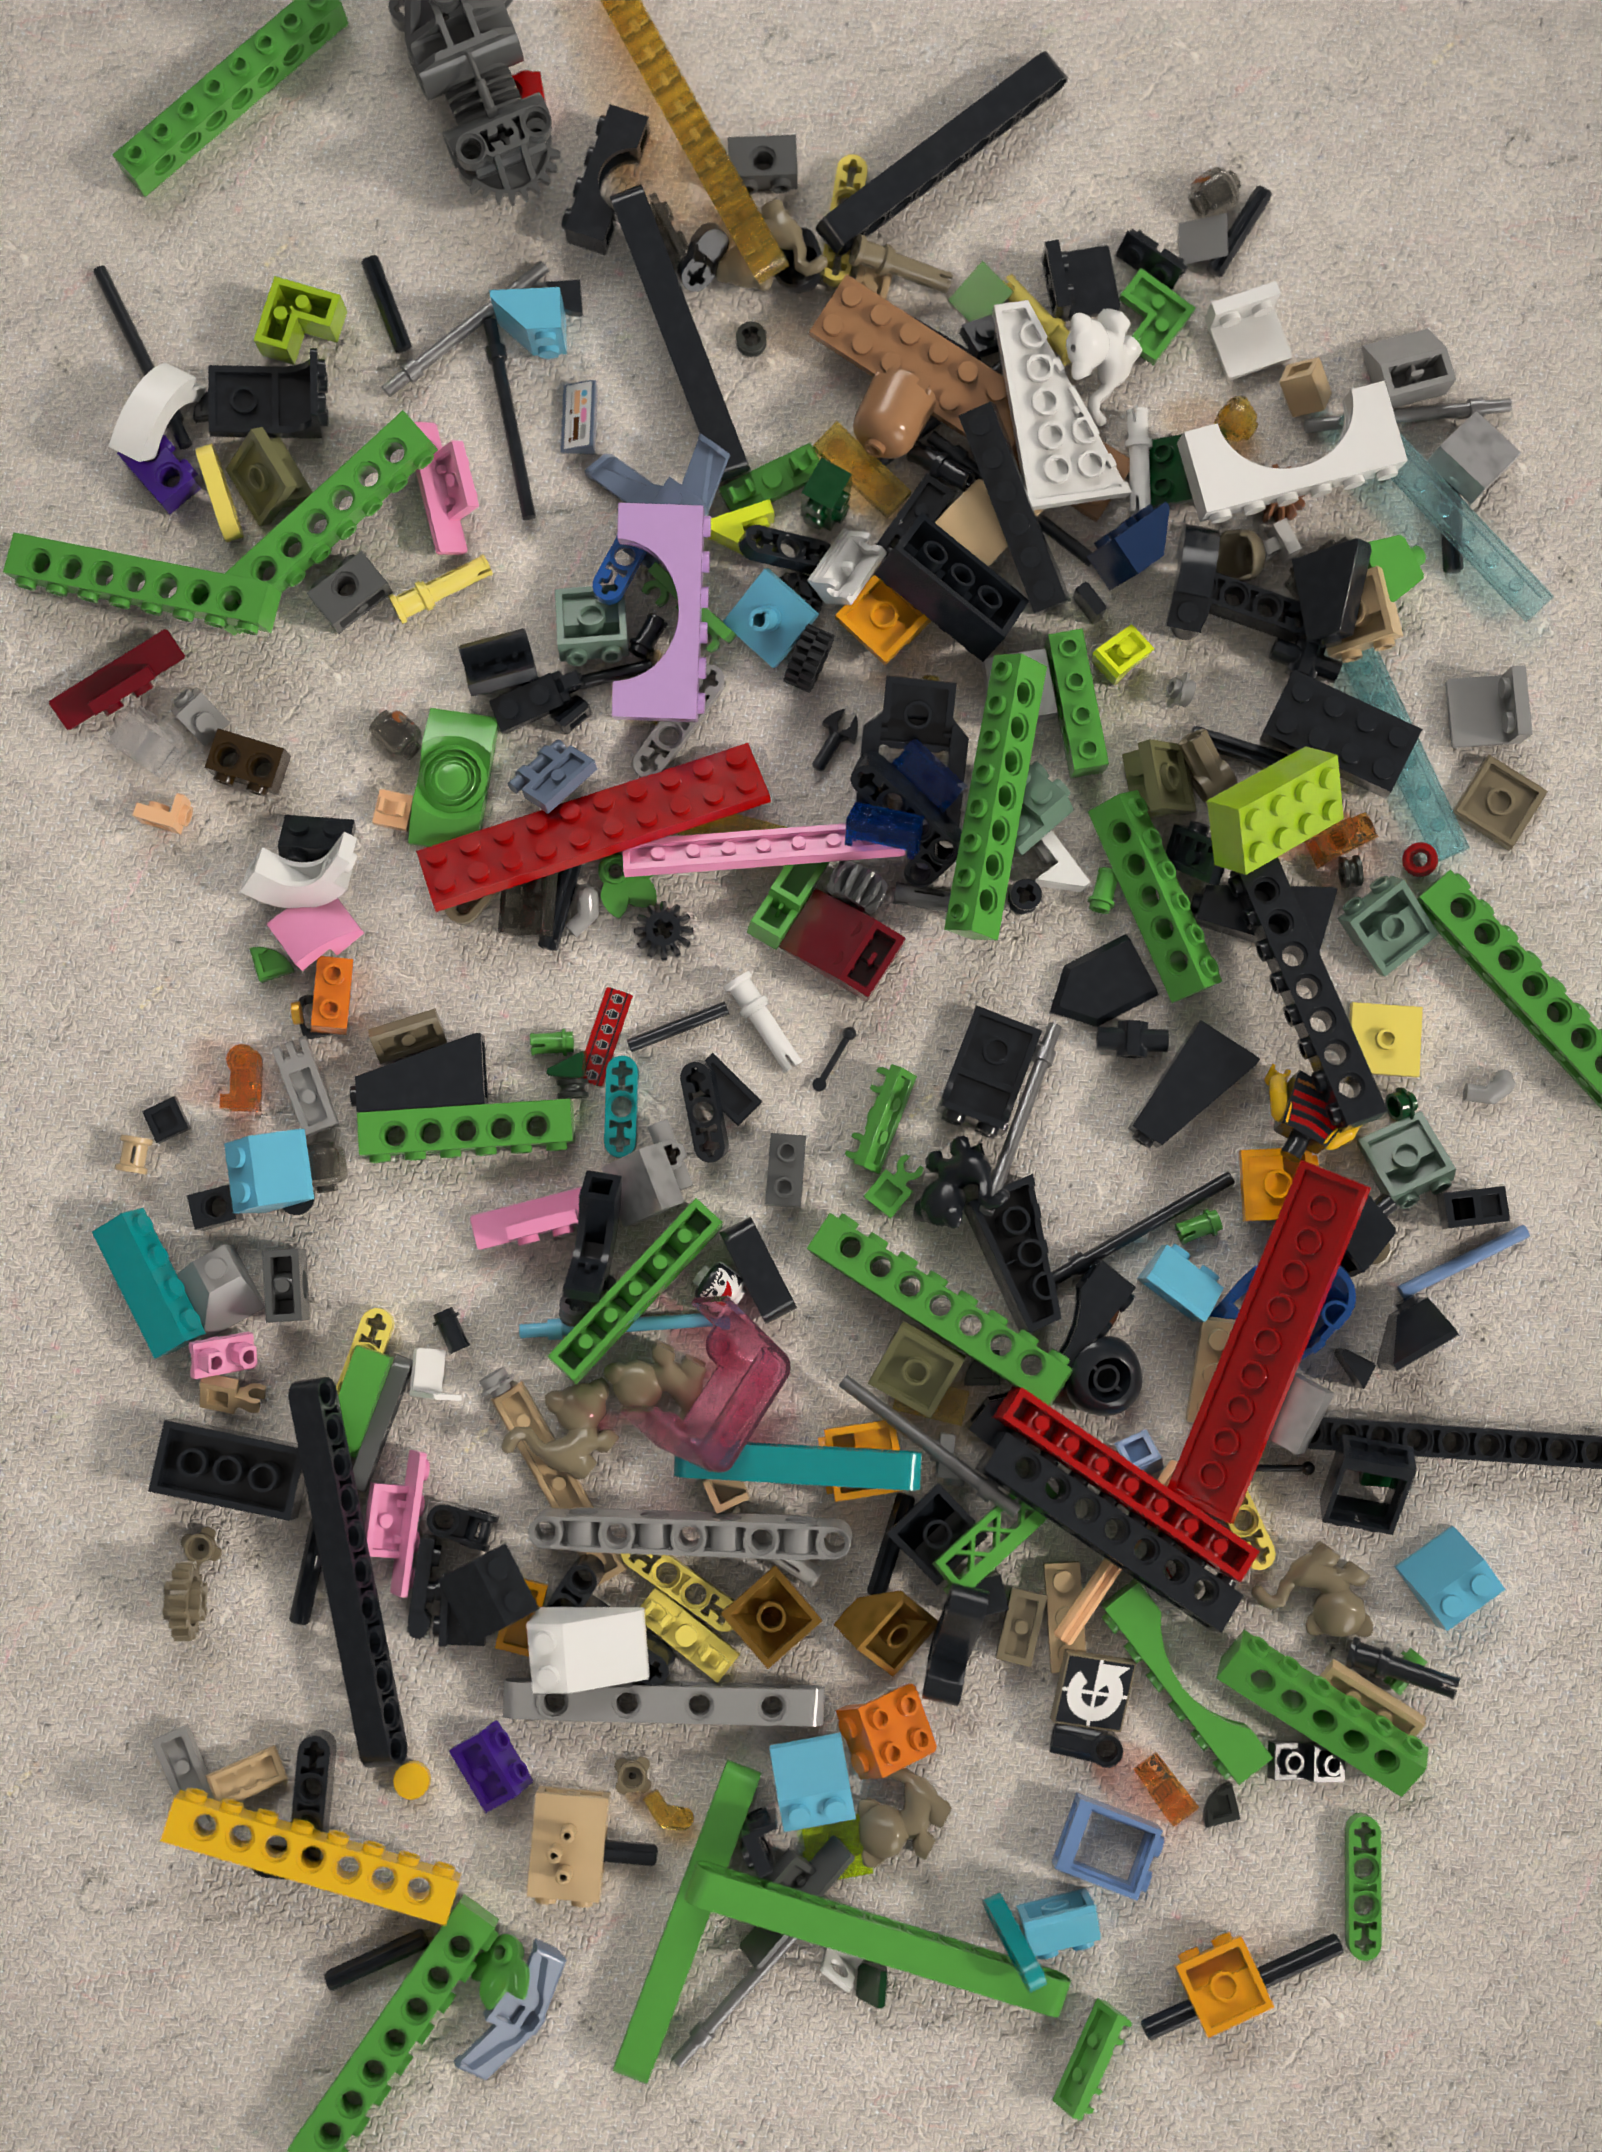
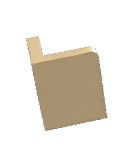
(1305, 387)
(725, 1493)

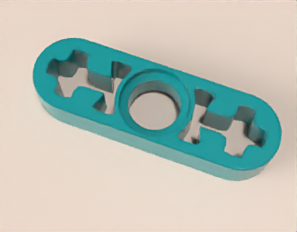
(613, 1080)
(1014, 1942)

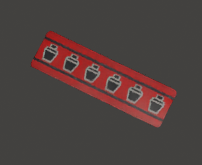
(606, 1034)

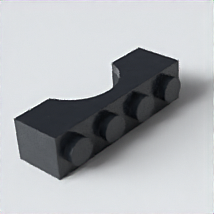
(619, 142)

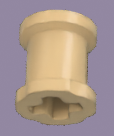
(138, 1165)

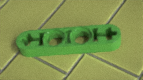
(1359, 1886)

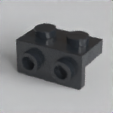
(498, 662)
(311, 837)
(755, 1847)

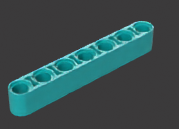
(817, 1466)

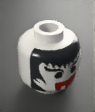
(719, 1281)

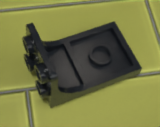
(278, 398)
(988, 1072)

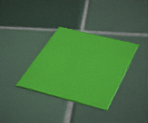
(980, 293)

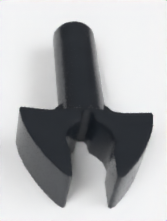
(834, 738)

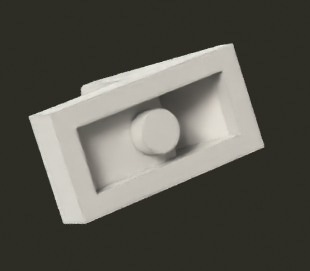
(1065, 871)

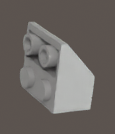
(1411, 365)

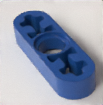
(621, 584)

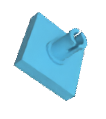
(770, 617)

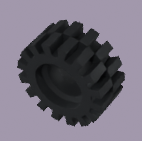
(808, 658)

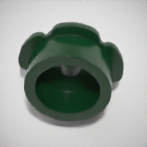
(1401, 1104)

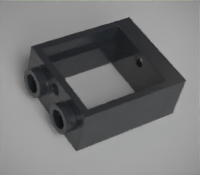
(1373, 1458)

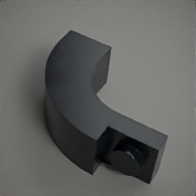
(1194, 578)
(595, 1236)

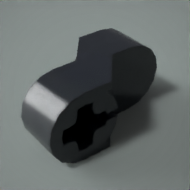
(702, 257)

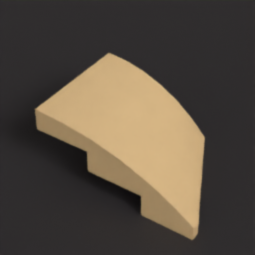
(975, 523)

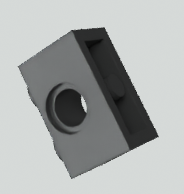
(774, 150)
(345, 610)
(785, 1170)
(286, 1285)

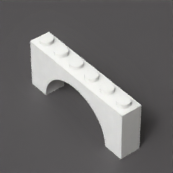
(1229, 483)

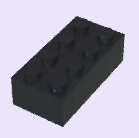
(952, 587)
(1367, 740)
(228, 1469)

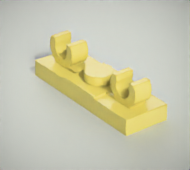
(688, 1635)

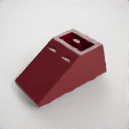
(842, 944)

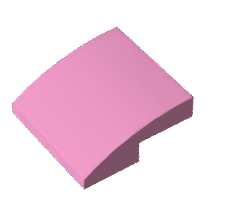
(313, 930)

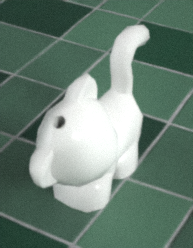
(1104, 346)

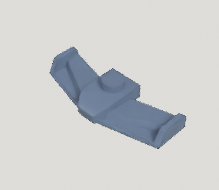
(622, 480)
(697, 486)
(514, 2018)

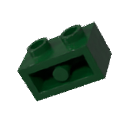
(826, 496)

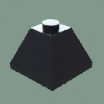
(1413, 1332)

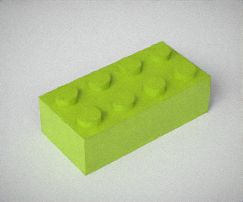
(1275, 810)

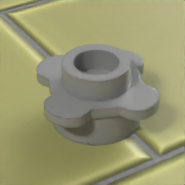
(1180, 690)
(496, 1383)

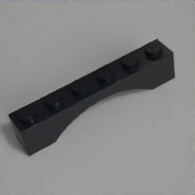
(1013, 508)
(1098, 1299)

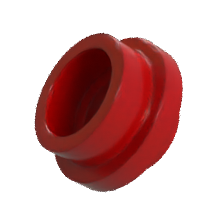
(1411, 851)

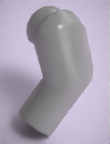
(587, 909)
(1492, 1093)

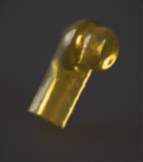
(668, 1816)

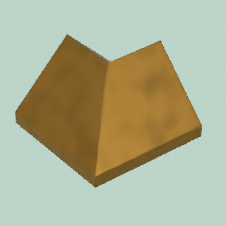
(771, 1616)

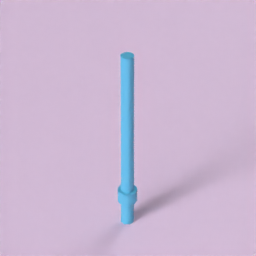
(556, 1329)

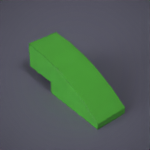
(785, 902)
(361, 1393)

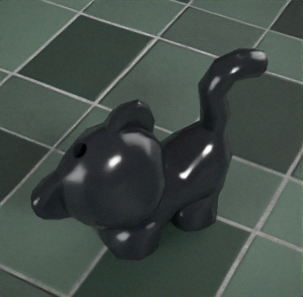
(945, 1197)

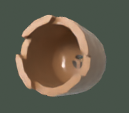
(892, 414)

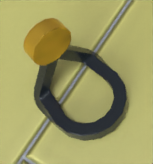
(297, 1010)

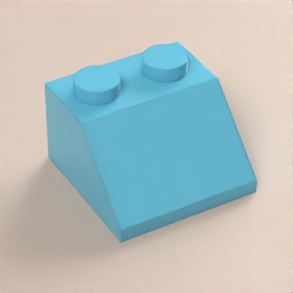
(533, 319)
(269, 1171)
(1182, 1283)
(1449, 1578)
(812, 1782)
(1060, 1923)

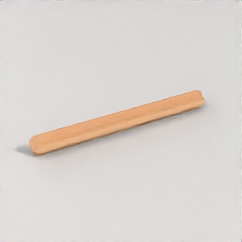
(1097, 1586)

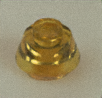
(1237, 419)

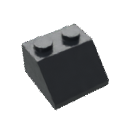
(932, 1529)
(488, 1594)

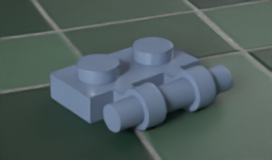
(552, 775)

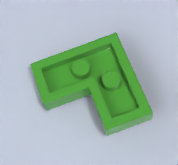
(1163, 314)

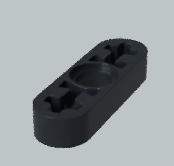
(773, 555)
(717, 1135)

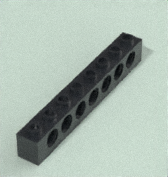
(1325, 1004)
(1220, 1597)

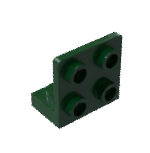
(1167, 473)

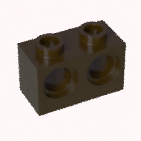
(250, 756)

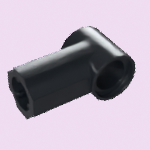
(1082, 1743)

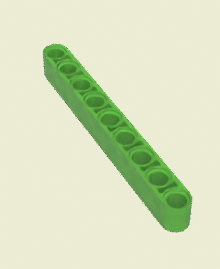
(684, 1926)

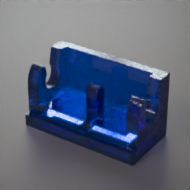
(929, 775)
(884, 828)

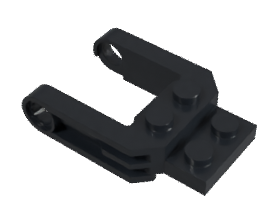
(921, 712)

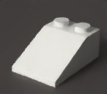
(586, 1648)

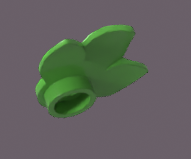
(621, 890)
(502, 1972)

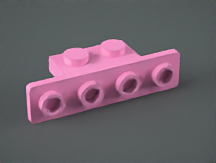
(447, 492)
(527, 1220)
(393, 1521)

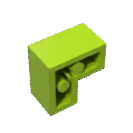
(294, 311)

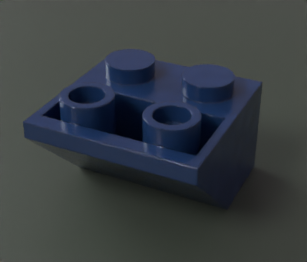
(1131, 545)

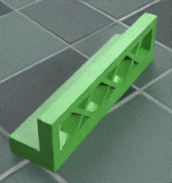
(999, 1549)

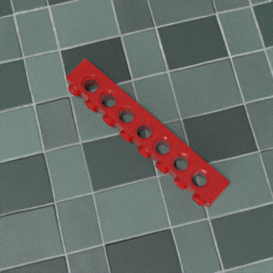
(1126, 1483)

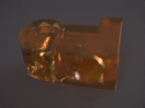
(1341, 839)
(245, 1080)
(1165, 1789)

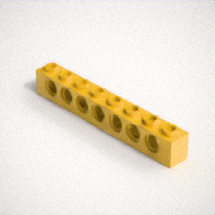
(256, 1853)

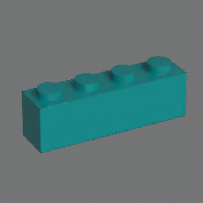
(148, 1282)

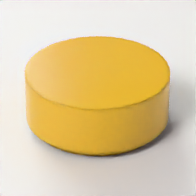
(412, 1780)

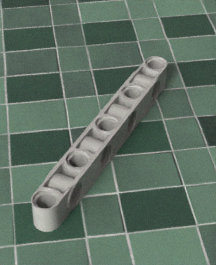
(661, 1533)
(670, 1703)

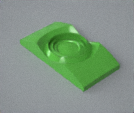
(452, 776)

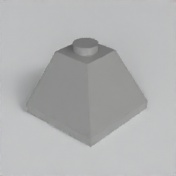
(220, 1290)

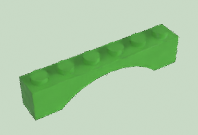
(1231, 1741)

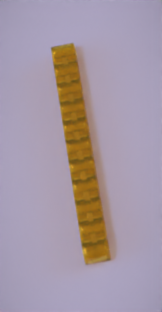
(697, 138)

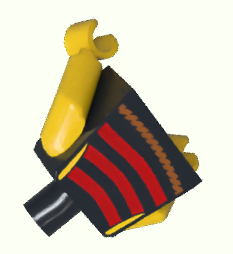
(1302, 1115)

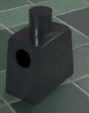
(1370, 1235)

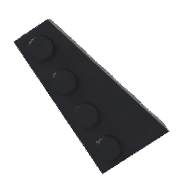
(1018, 1255)

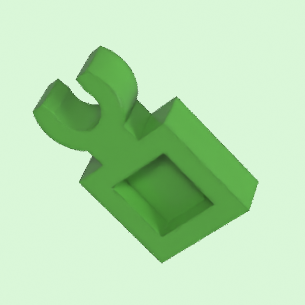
(890, 1190)

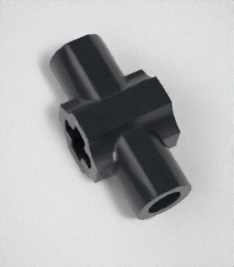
(1305, 658)
(1132, 1039)

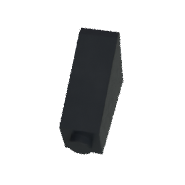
(1331, 590)

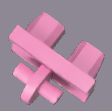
(222, 1355)

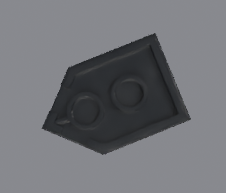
(1103, 984)

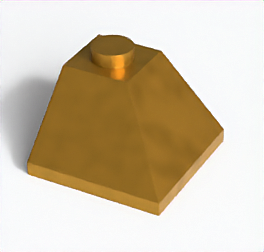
(886, 1628)

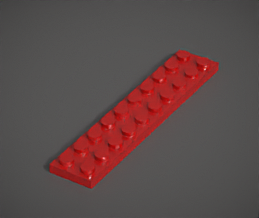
(592, 827)
(1268, 1340)

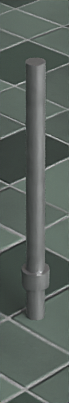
(413, 369)
(1423, 413)
(1043, 1059)
(986, 1488)
(703, 2032)

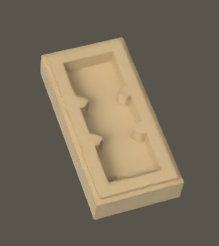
(247, 1775)

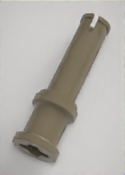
(886, 260)

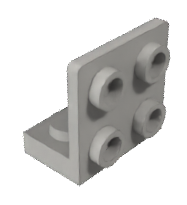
(1489, 709)

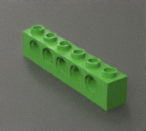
(1139, 888)
(376, 1125)
(635, 1291)
(1332, 1729)

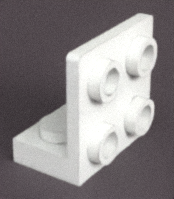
(1248, 331)

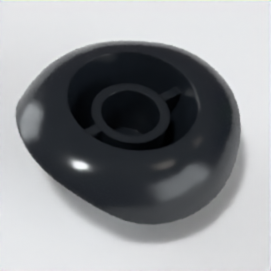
(1105, 1377)

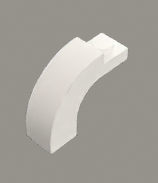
(151, 409)
(301, 884)

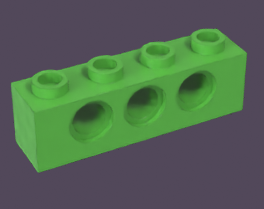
(1076, 703)

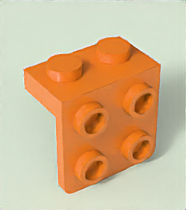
(886, 1732)

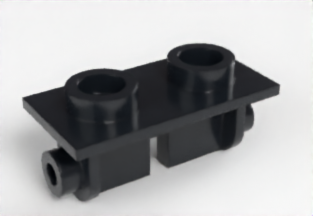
(1142, 252)

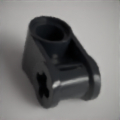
(464, 1526)

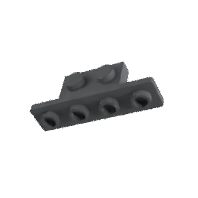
(804, 1875)

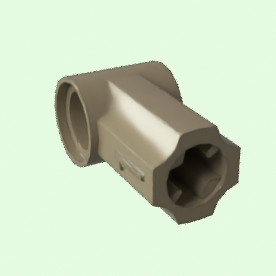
(1209, 771)

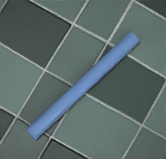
(1463, 1261)

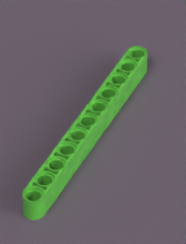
(871, 1937)

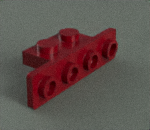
(116, 680)

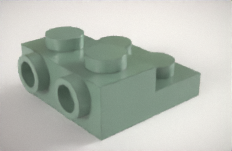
(589, 627)
(1042, 808)
(1387, 923)
(1407, 1160)

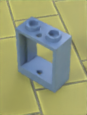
(1073, 1831)

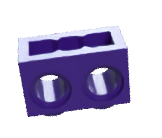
(157, 473)

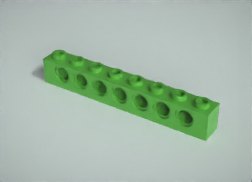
(228, 91)
(325, 502)
(31, 554)
(995, 797)
(1508, 983)
(828, 1247)
(465, 1920)

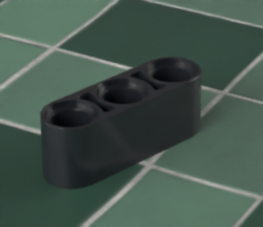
(758, 1270)

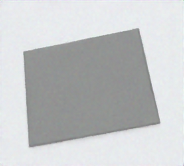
(1203, 238)

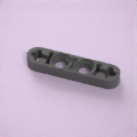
(381, 1421)

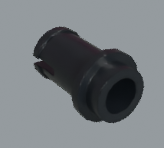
(648, 636)
(451, 1330)

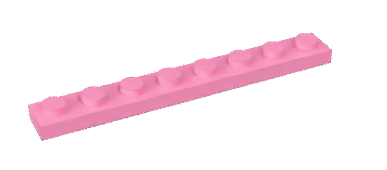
(749, 850)

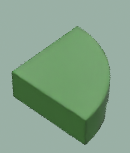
(270, 964)

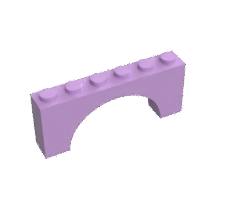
(677, 541)

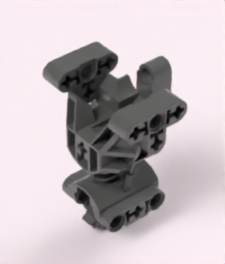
(470, 64)

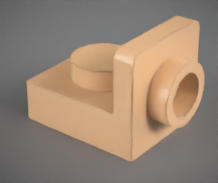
(158, 814)

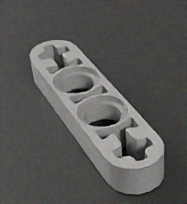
(684, 729)

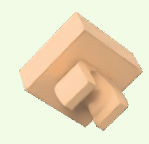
(393, 810)

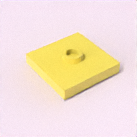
(1388, 1037)

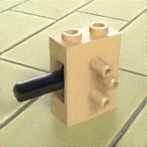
(573, 1846)

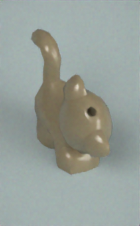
(788, 236)
(643, 1383)
(579, 1411)
(1337, 1607)
(887, 1829)

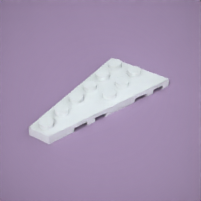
(1053, 431)

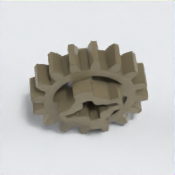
(185, 1601)

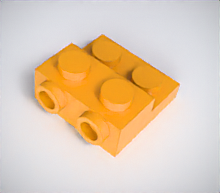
(882, 620)
(1266, 1181)
(864, 1435)
(1223, 1984)

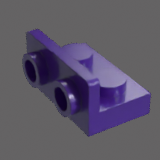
(491, 1766)

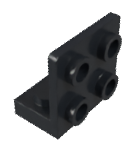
(1079, 280)

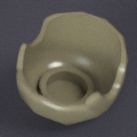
(1241, 554)

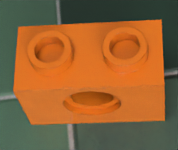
(332, 995)

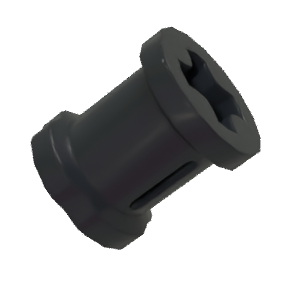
(1035, 896)

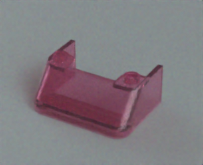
(733, 1399)

